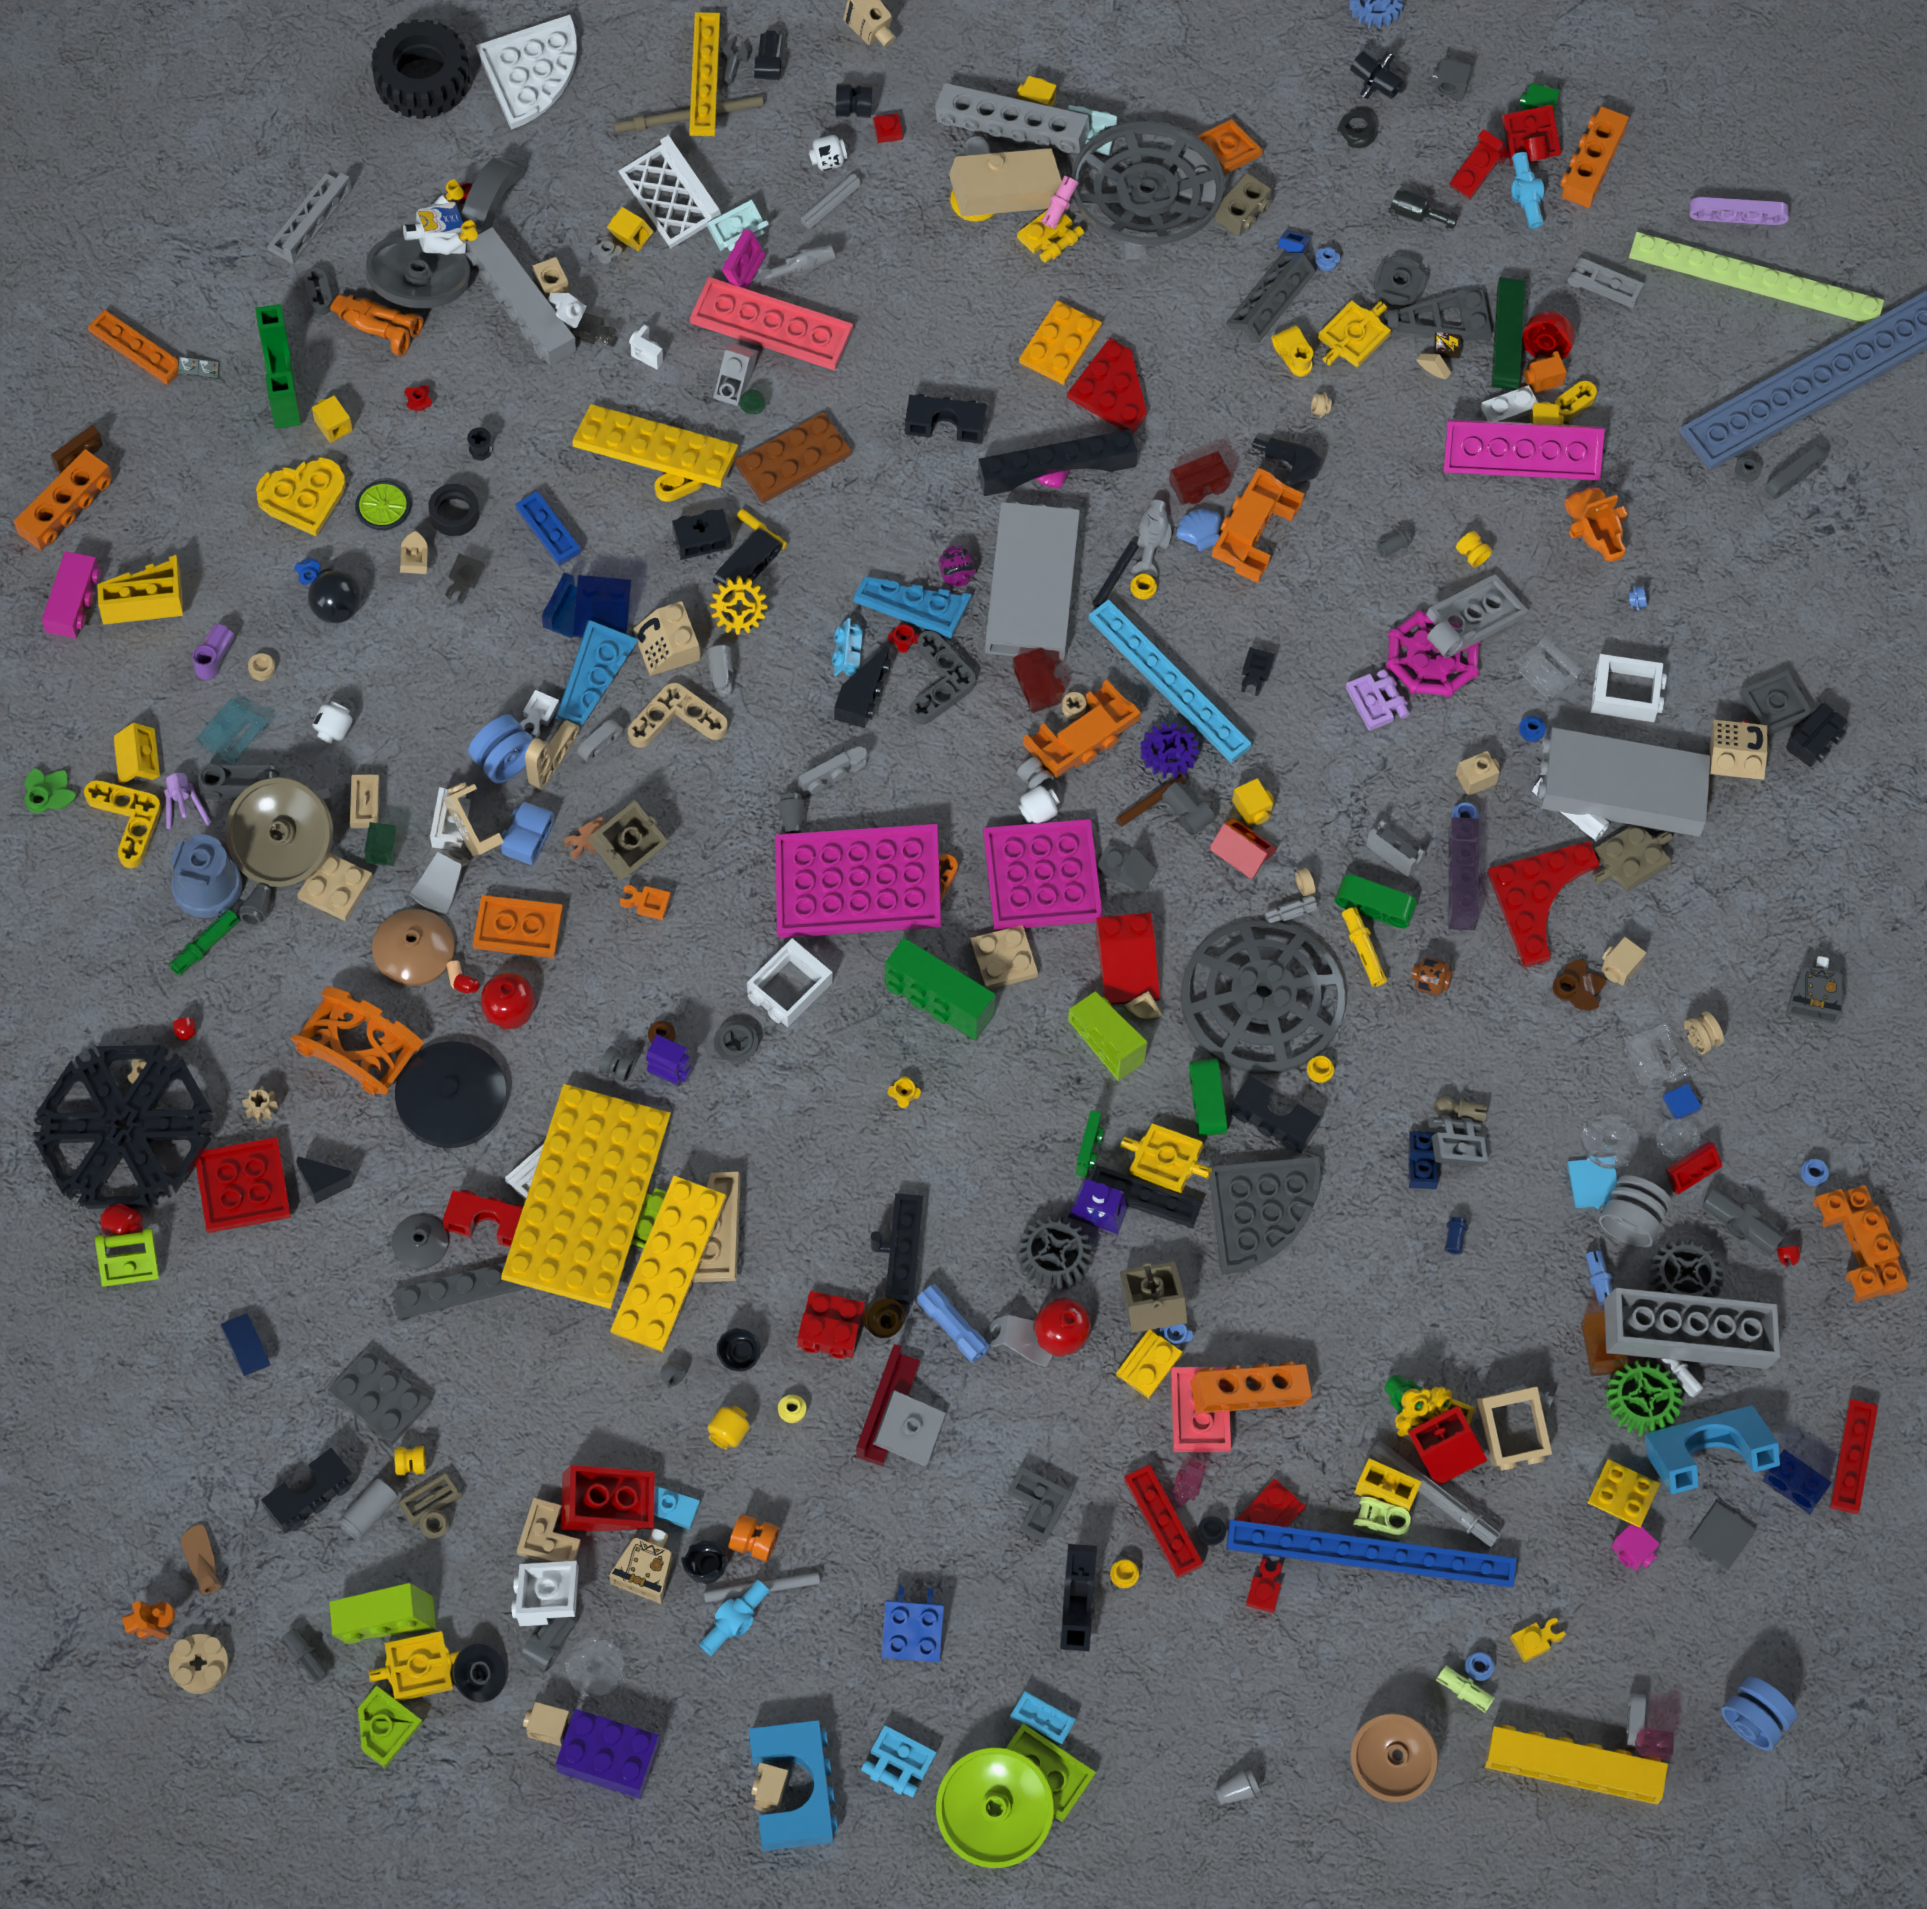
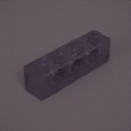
(1463, 873)

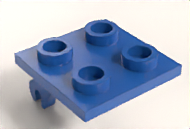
(912, 1629)

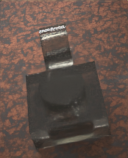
(592, 328)

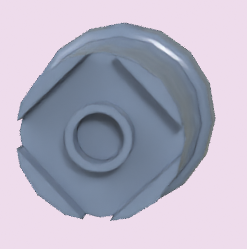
(204, 877)

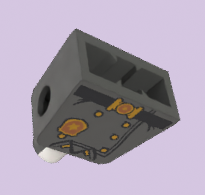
(1817, 993)

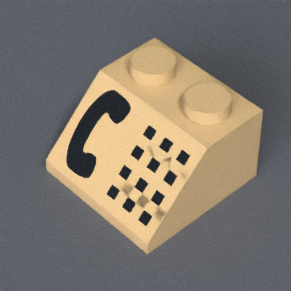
(667, 639)
(1738, 749)

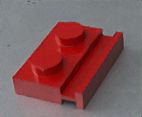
(1273, 1507)

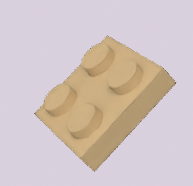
(336, 887)
(1003, 957)

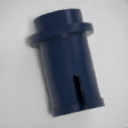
(1455, 1236)

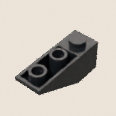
(858, 693)

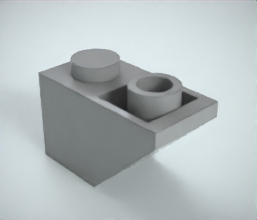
(735, 373)

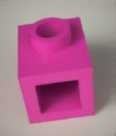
(1635, 1547)

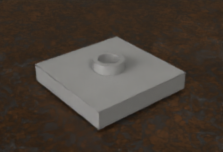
(1199, 165)
(909, 1428)

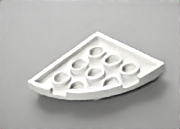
(530, 68)

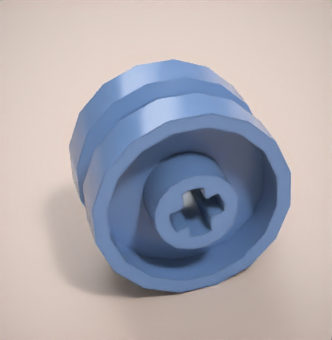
(501, 748)
(1759, 1713)

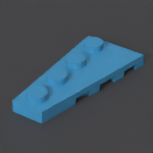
(913, 604)

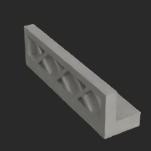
(311, 222)

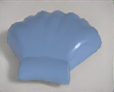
(1200, 528)

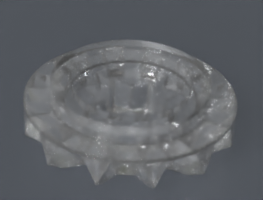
(1677, 1128)

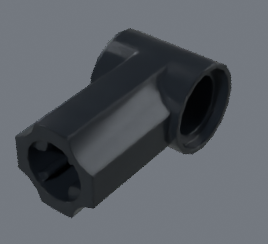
(768, 59)

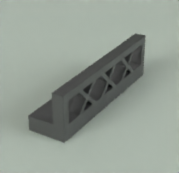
(1273, 296)

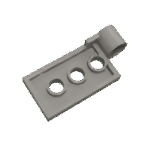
(1472, 630)

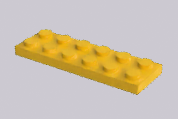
(655, 445)
(668, 1264)

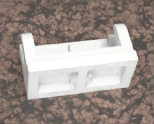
(444, 830)

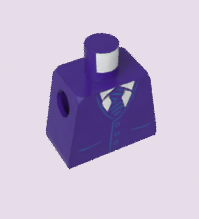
(1099, 1206)

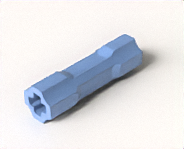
(967, 1339)

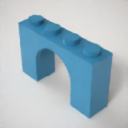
(1737, 1429)
(811, 1822)

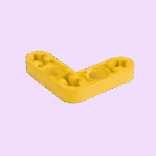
(137, 816)

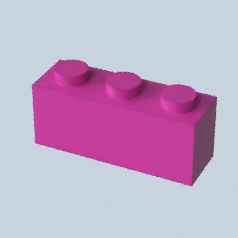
(71, 595)

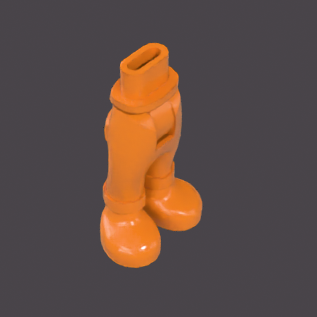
(366, 317)

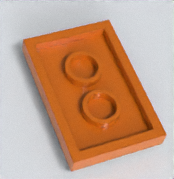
(517, 926)

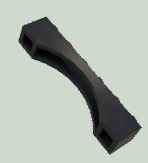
(1101, 452)

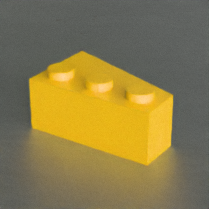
(142, 595)

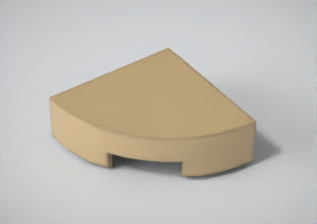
(1434, 365)
(1144, 1007)

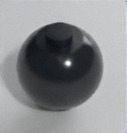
(334, 596)

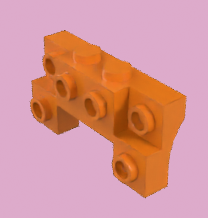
(1250, 517)
(1087, 735)
(1869, 1239)

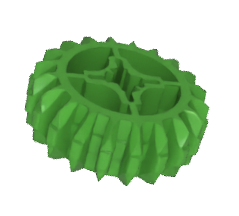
(1664, 1392)

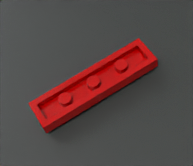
(1853, 1456)
(1163, 1521)

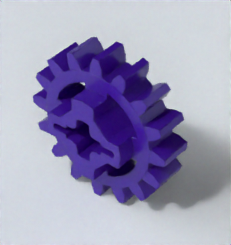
(1169, 751)

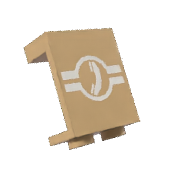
(475, 846)

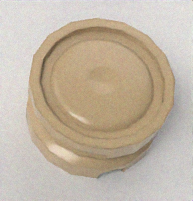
(1704, 1032)

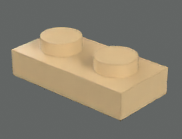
(364, 800)

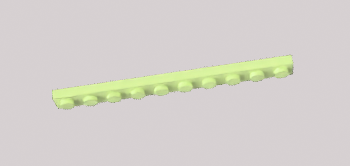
(1755, 278)

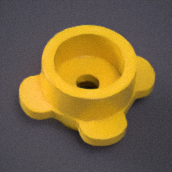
(906, 1084)

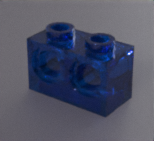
(1797, 1482)

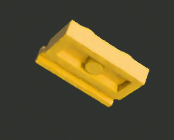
(1149, 1364)

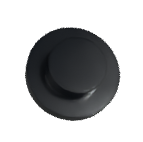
(1211, 1530)

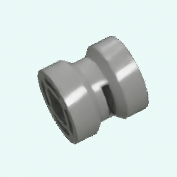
(1034, 774)

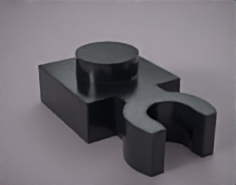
(1256, 668)

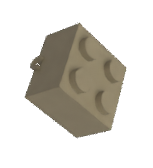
(627, 840)
(1153, 1296)

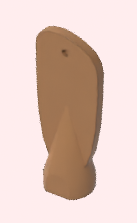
(201, 1558)

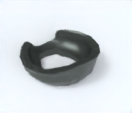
(1362, 139)

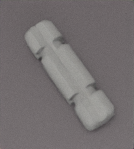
(1291, 909)

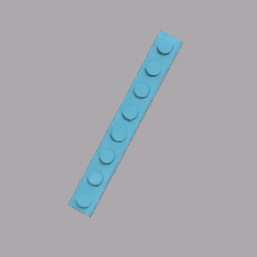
(1170, 681)

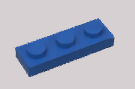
(548, 528)

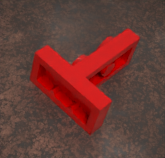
(1479, 164)

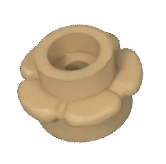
(1321, 404)

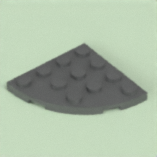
(1260, 1208)

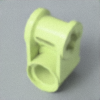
(1379, 1519)

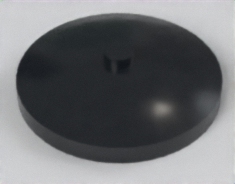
(450, 1094)

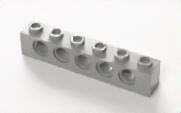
(1029, 123)

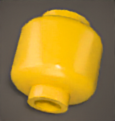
(728, 1427)

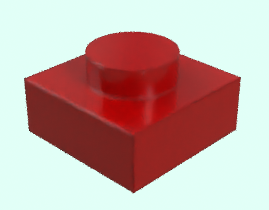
(887, 128)

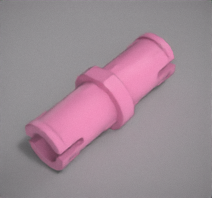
(1059, 202)

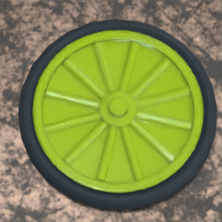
(383, 505)

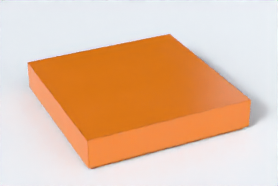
(1231, 145)

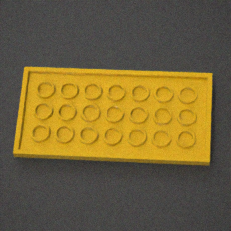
(586, 1196)

